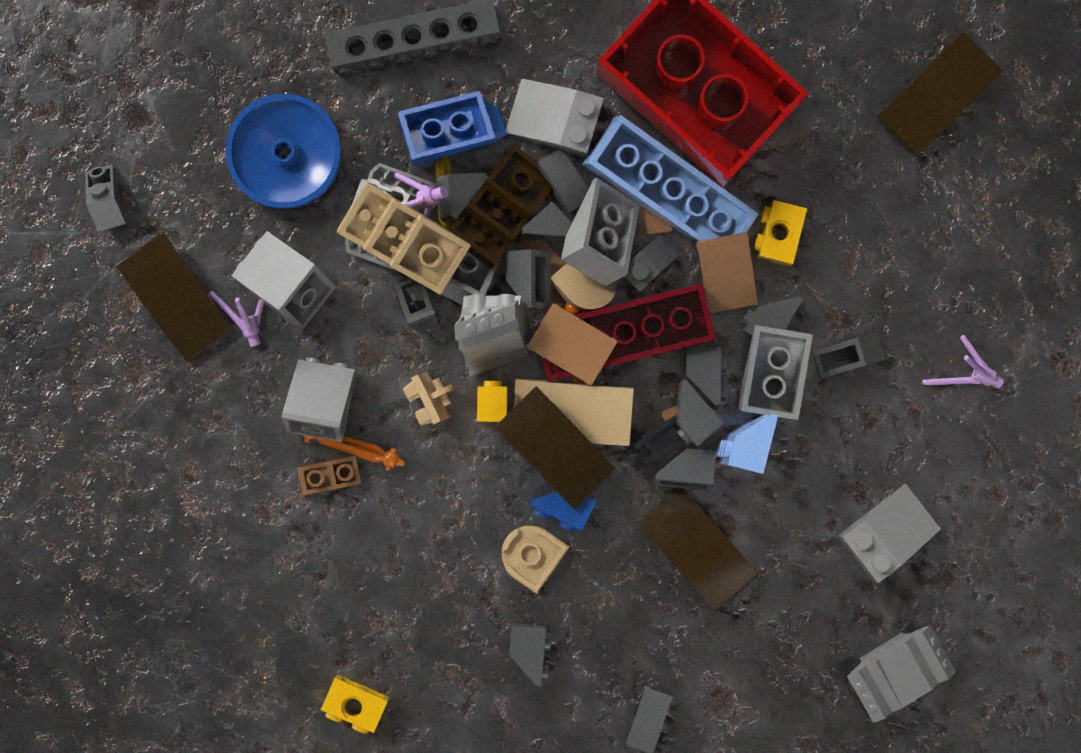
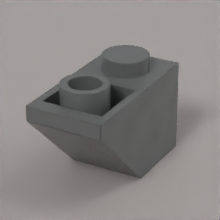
(104, 198)
(703, 372)
(528, 649)

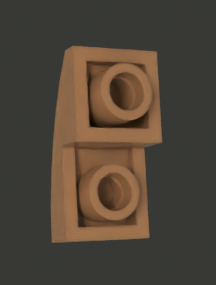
(329, 475)

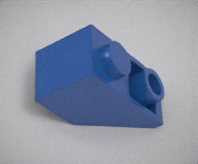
(556, 506)

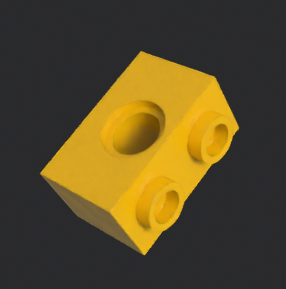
(792, 220)
(492, 402)
(372, 704)

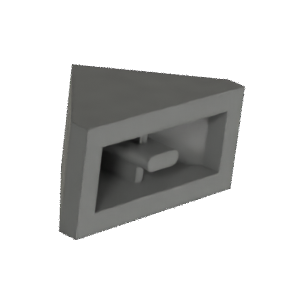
(460, 191)
(547, 226)
(415, 301)

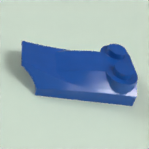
(449, 127)

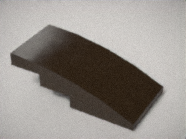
(940, 93)
(502, 206)
(174, 296)
(554, 447)
(697, 548)

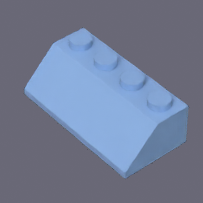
(748, 444)

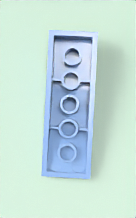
(666, 184)

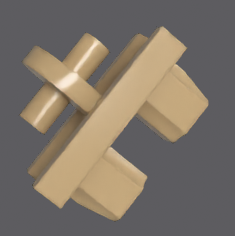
(433, 396)

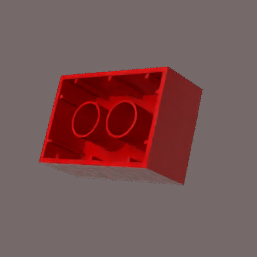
(700, 84)

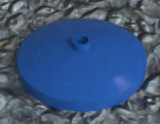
(268, 129)

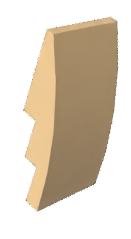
(403, 238)
(596, 410)

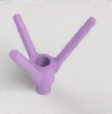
(426, 197)
(247, 323)
(980, 374)

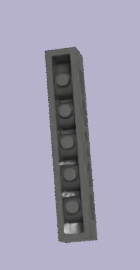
(341, 41)

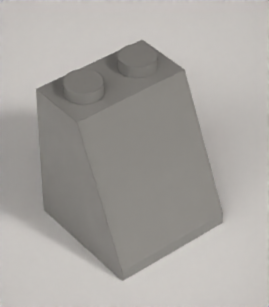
(284, 280)
(319, 399)

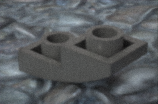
(565, 180)
(649, 721)

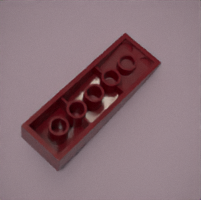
(649, 326)

